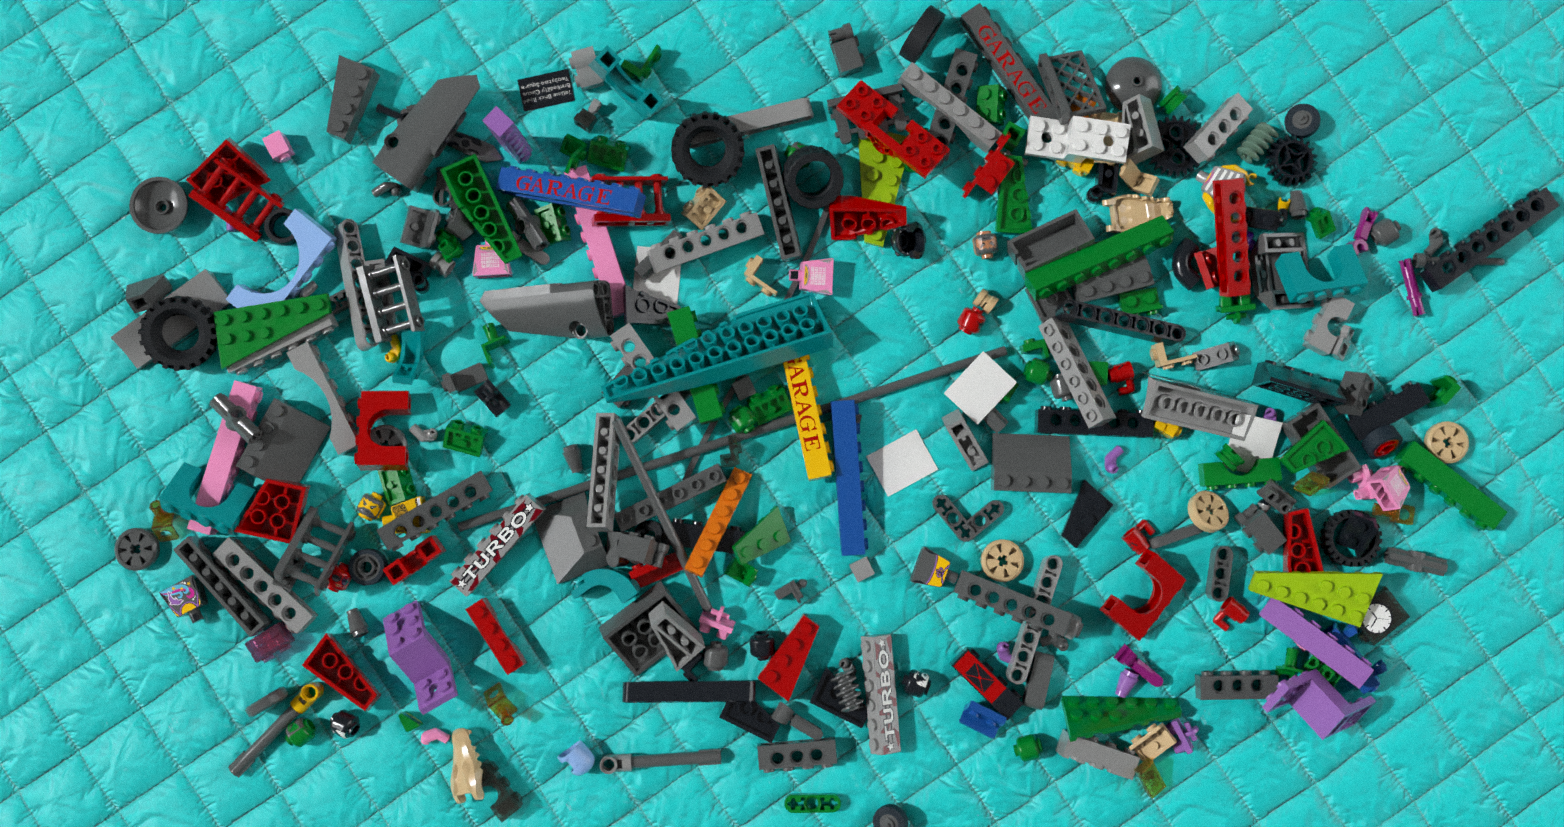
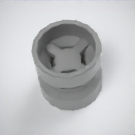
(439, 264)

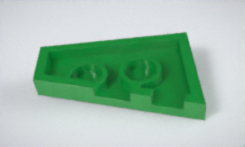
(1313, 447)
(763, 538)

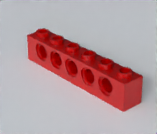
(1224, 230)

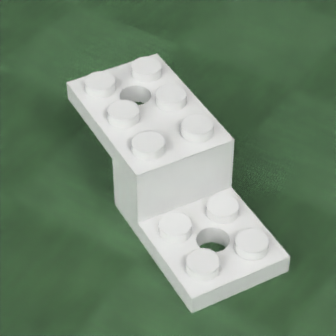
(1077, 139)

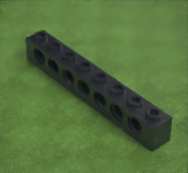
(1542, 204)

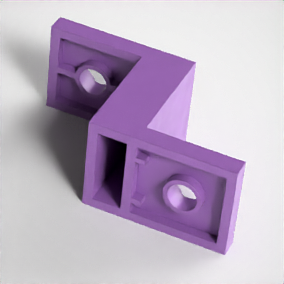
(419, 657)
(1318, 703)

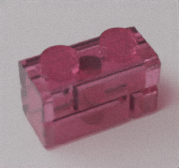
(269, 642)

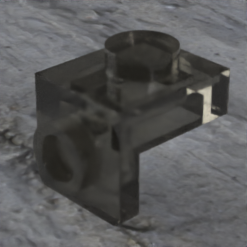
(732, 458)

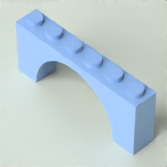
(312, 243)

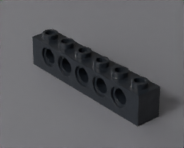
(1043, 424)

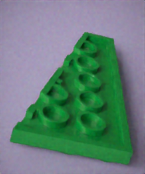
(258, 326)
(1112, 714)

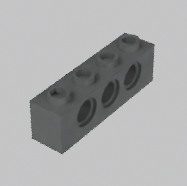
(1205, 685)
(786, 748)

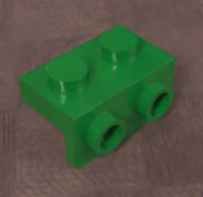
(992, 103)

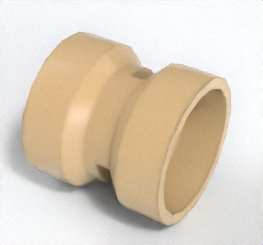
(985, 301)

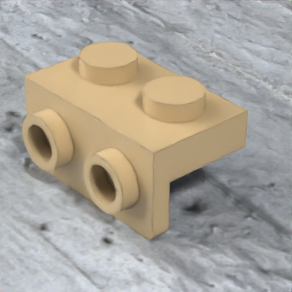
(1153, 743)

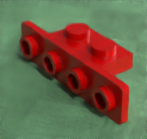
(993, 170)
(649, 574)

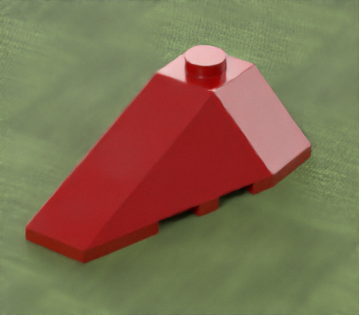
(859, 216)

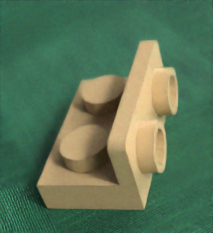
(703, 206)

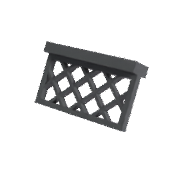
(1056, 92)

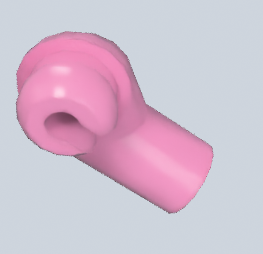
(434, 734)

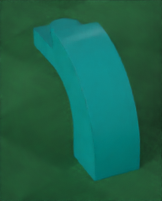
(411, 356)
(611, 577)

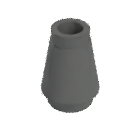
(1297, 207)
(573, 457)
(357, 624)

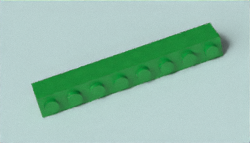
(1099, 258)

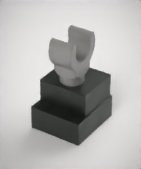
(585, 118)

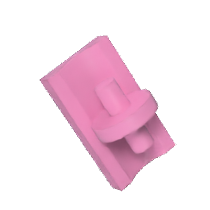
(1360, 477)
(718, 620)

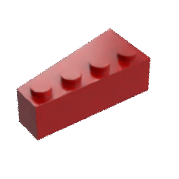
(1301, 548)
(788, 660)
(340, 672)

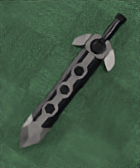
(467, 144)

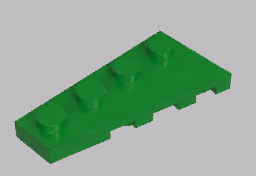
(1012, 202)

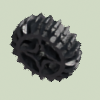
(1294, 168)

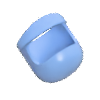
(578, 757)

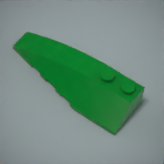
(480, 205)

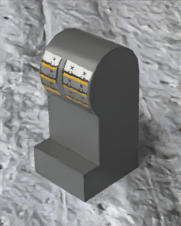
(612, 543)

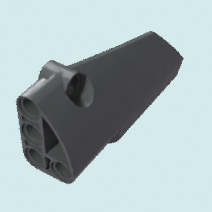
(426, 130)
(554, 309)

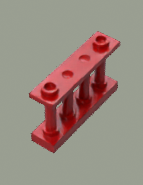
(219, 206)
(658, 217)

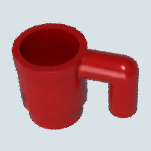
(1120, 373)
(1136, 539)
(1232, 609)

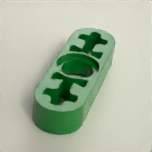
(827, 809)

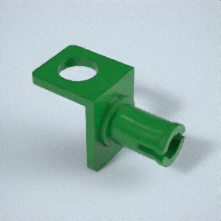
(494, 342)
(1289, 667)

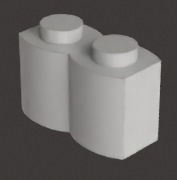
(586, 77)

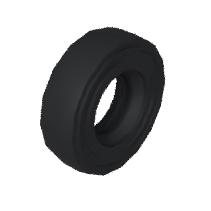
(651, 525)

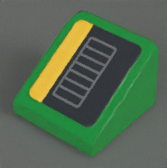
(409, 722)

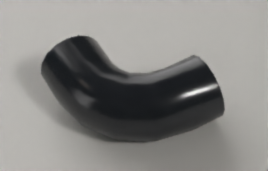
(1182, 263)

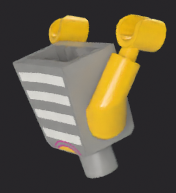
(1220, 173)

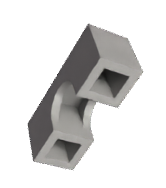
(1318, 337)

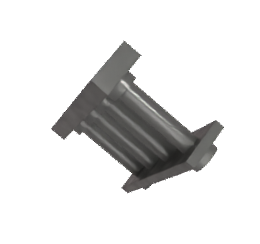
(373, 301)
(303, 535)

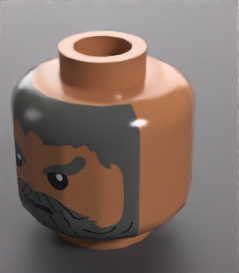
(985, 244)

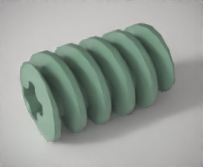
(1256, 141)

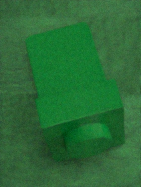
(639, 74)
(575, 150)

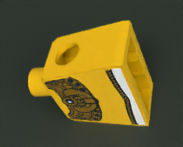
(402, 508)

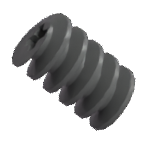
(847, 691)

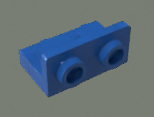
(981, 719)

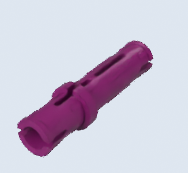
(1410, 281)

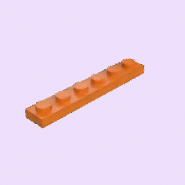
(718, 522)

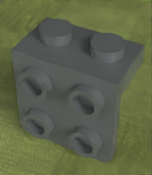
(420, 227)

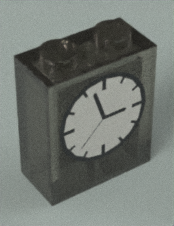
(1381, 617)

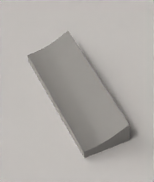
(201, 287)
(1196, 408)

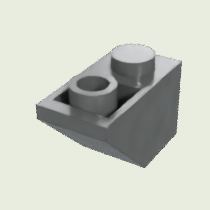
(458, 223)
(147, 292)

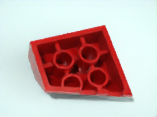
(241, 161)
(275, 510)

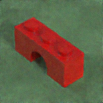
(415, 560)

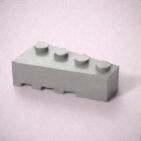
(1099, 754)

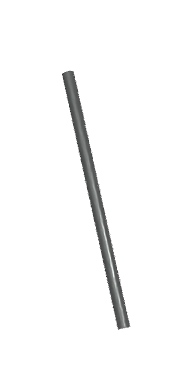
(661, 512)

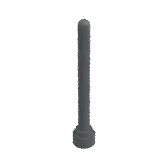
(1421, 259)

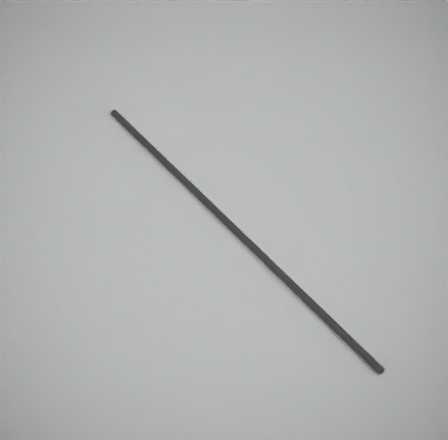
(723, 441)

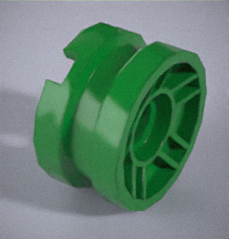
(1173, 100)
(1229, 457)

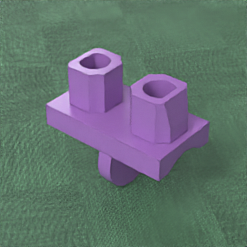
(1184, 742)

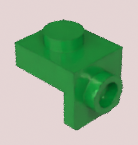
(1031, 345)
(743, 573)

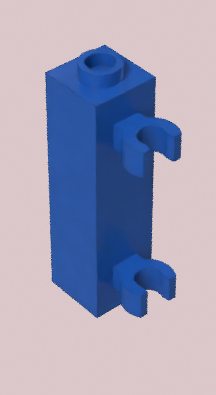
(1379, 667)

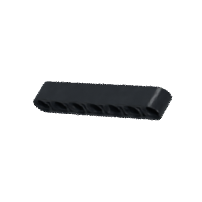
(1112, 322)
(689, 691)

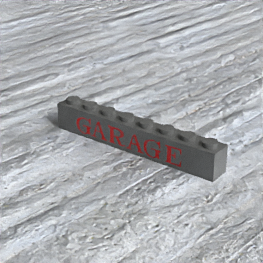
(1007, 64)

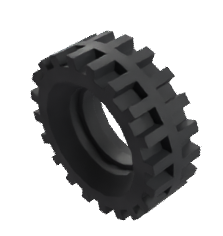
(702, 174)
(157, 347)

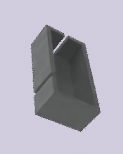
(1049, 242)
(1336, 467)

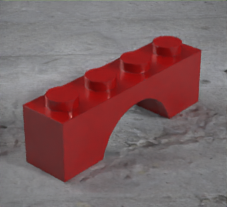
(488, 625)

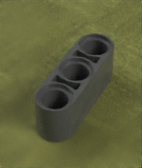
(1226, 566)
(1038, 680)

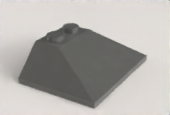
(1265, 278)
(568, 541)

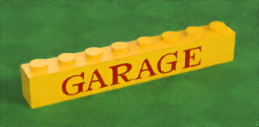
(807, 418)

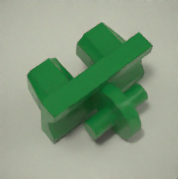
(448, 245)
(1244, 303)
(1330, 675)

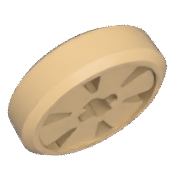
(1456, 437)
(1215, 505)
(991, 565)

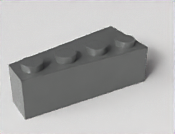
(350, 97)

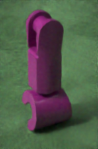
(1363, 230)
(1129, 659)

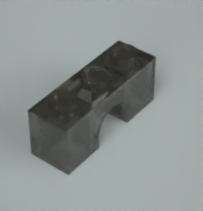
(508, 800)

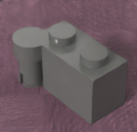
(845, 50)
(1260, 529)
(641, 550)

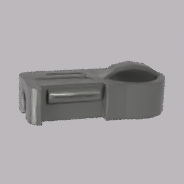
(441, 187)

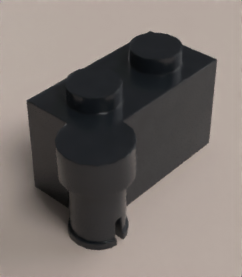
(1105, 182)
(418, 269)

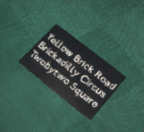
(546, 90)

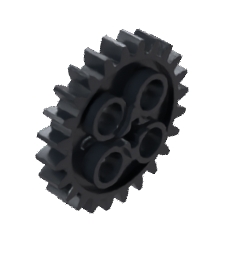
(1164, 159)

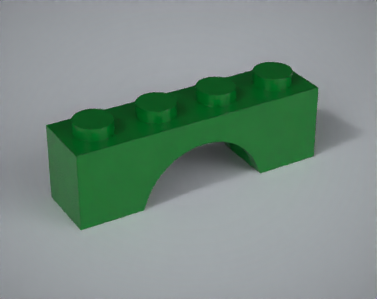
(1216, 474)

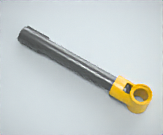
(297, 706)

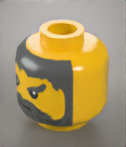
(371, 506)

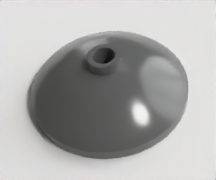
(1121, 85)
(148, 201)

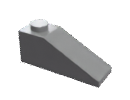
(964, 439)

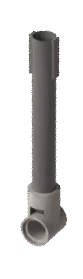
(627, 762)

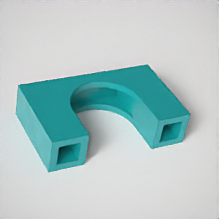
(642, 100)
(1302, 286)
(223, 517)

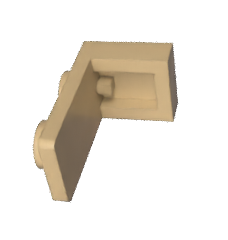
(1137, 180)
(752, 267)
(1158, 354)

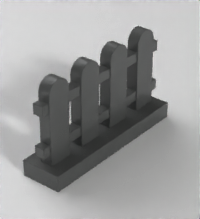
(891, 93)

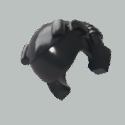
(909, 240)

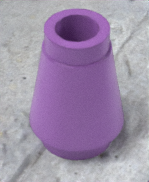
(1126, 682)

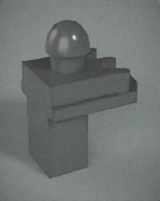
(791, 587)

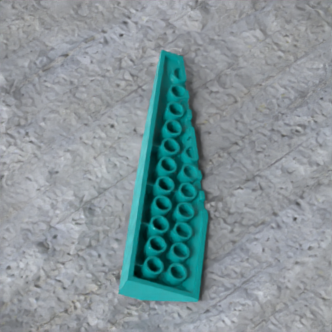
(734, 348)

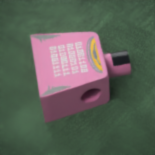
(489, 264)
(814, 276)
(1389, 487)

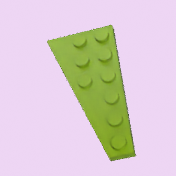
(879, 179)
(1323, 592)

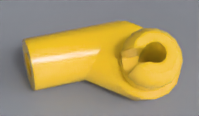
(395, 352)

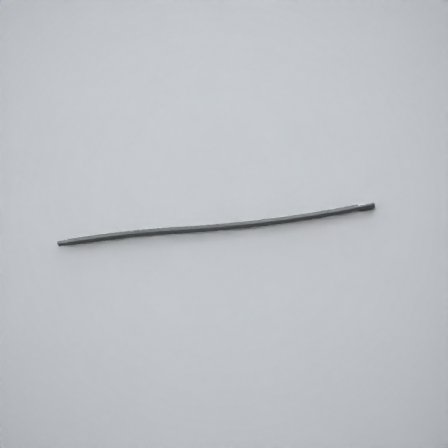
(728, 397)

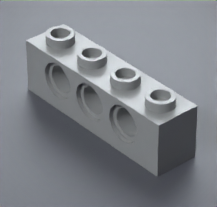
(1218, 128)

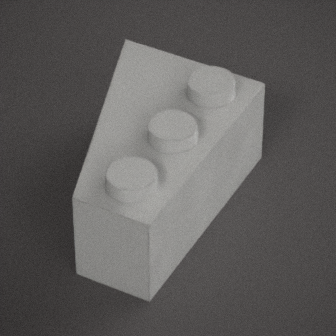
(1144, 131)
(676, 635)

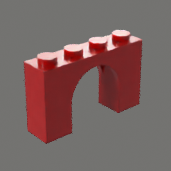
(372, 407)
(1165, 583)

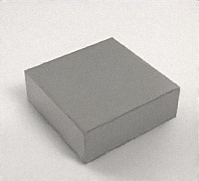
(861, 569)

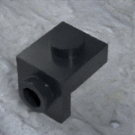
(688, 667)

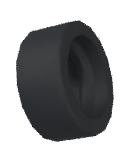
(269, 226)

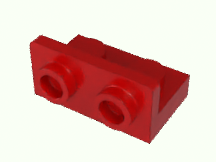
(1208, 267)

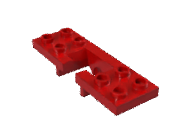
(868, 111)

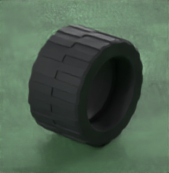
(822, 197)

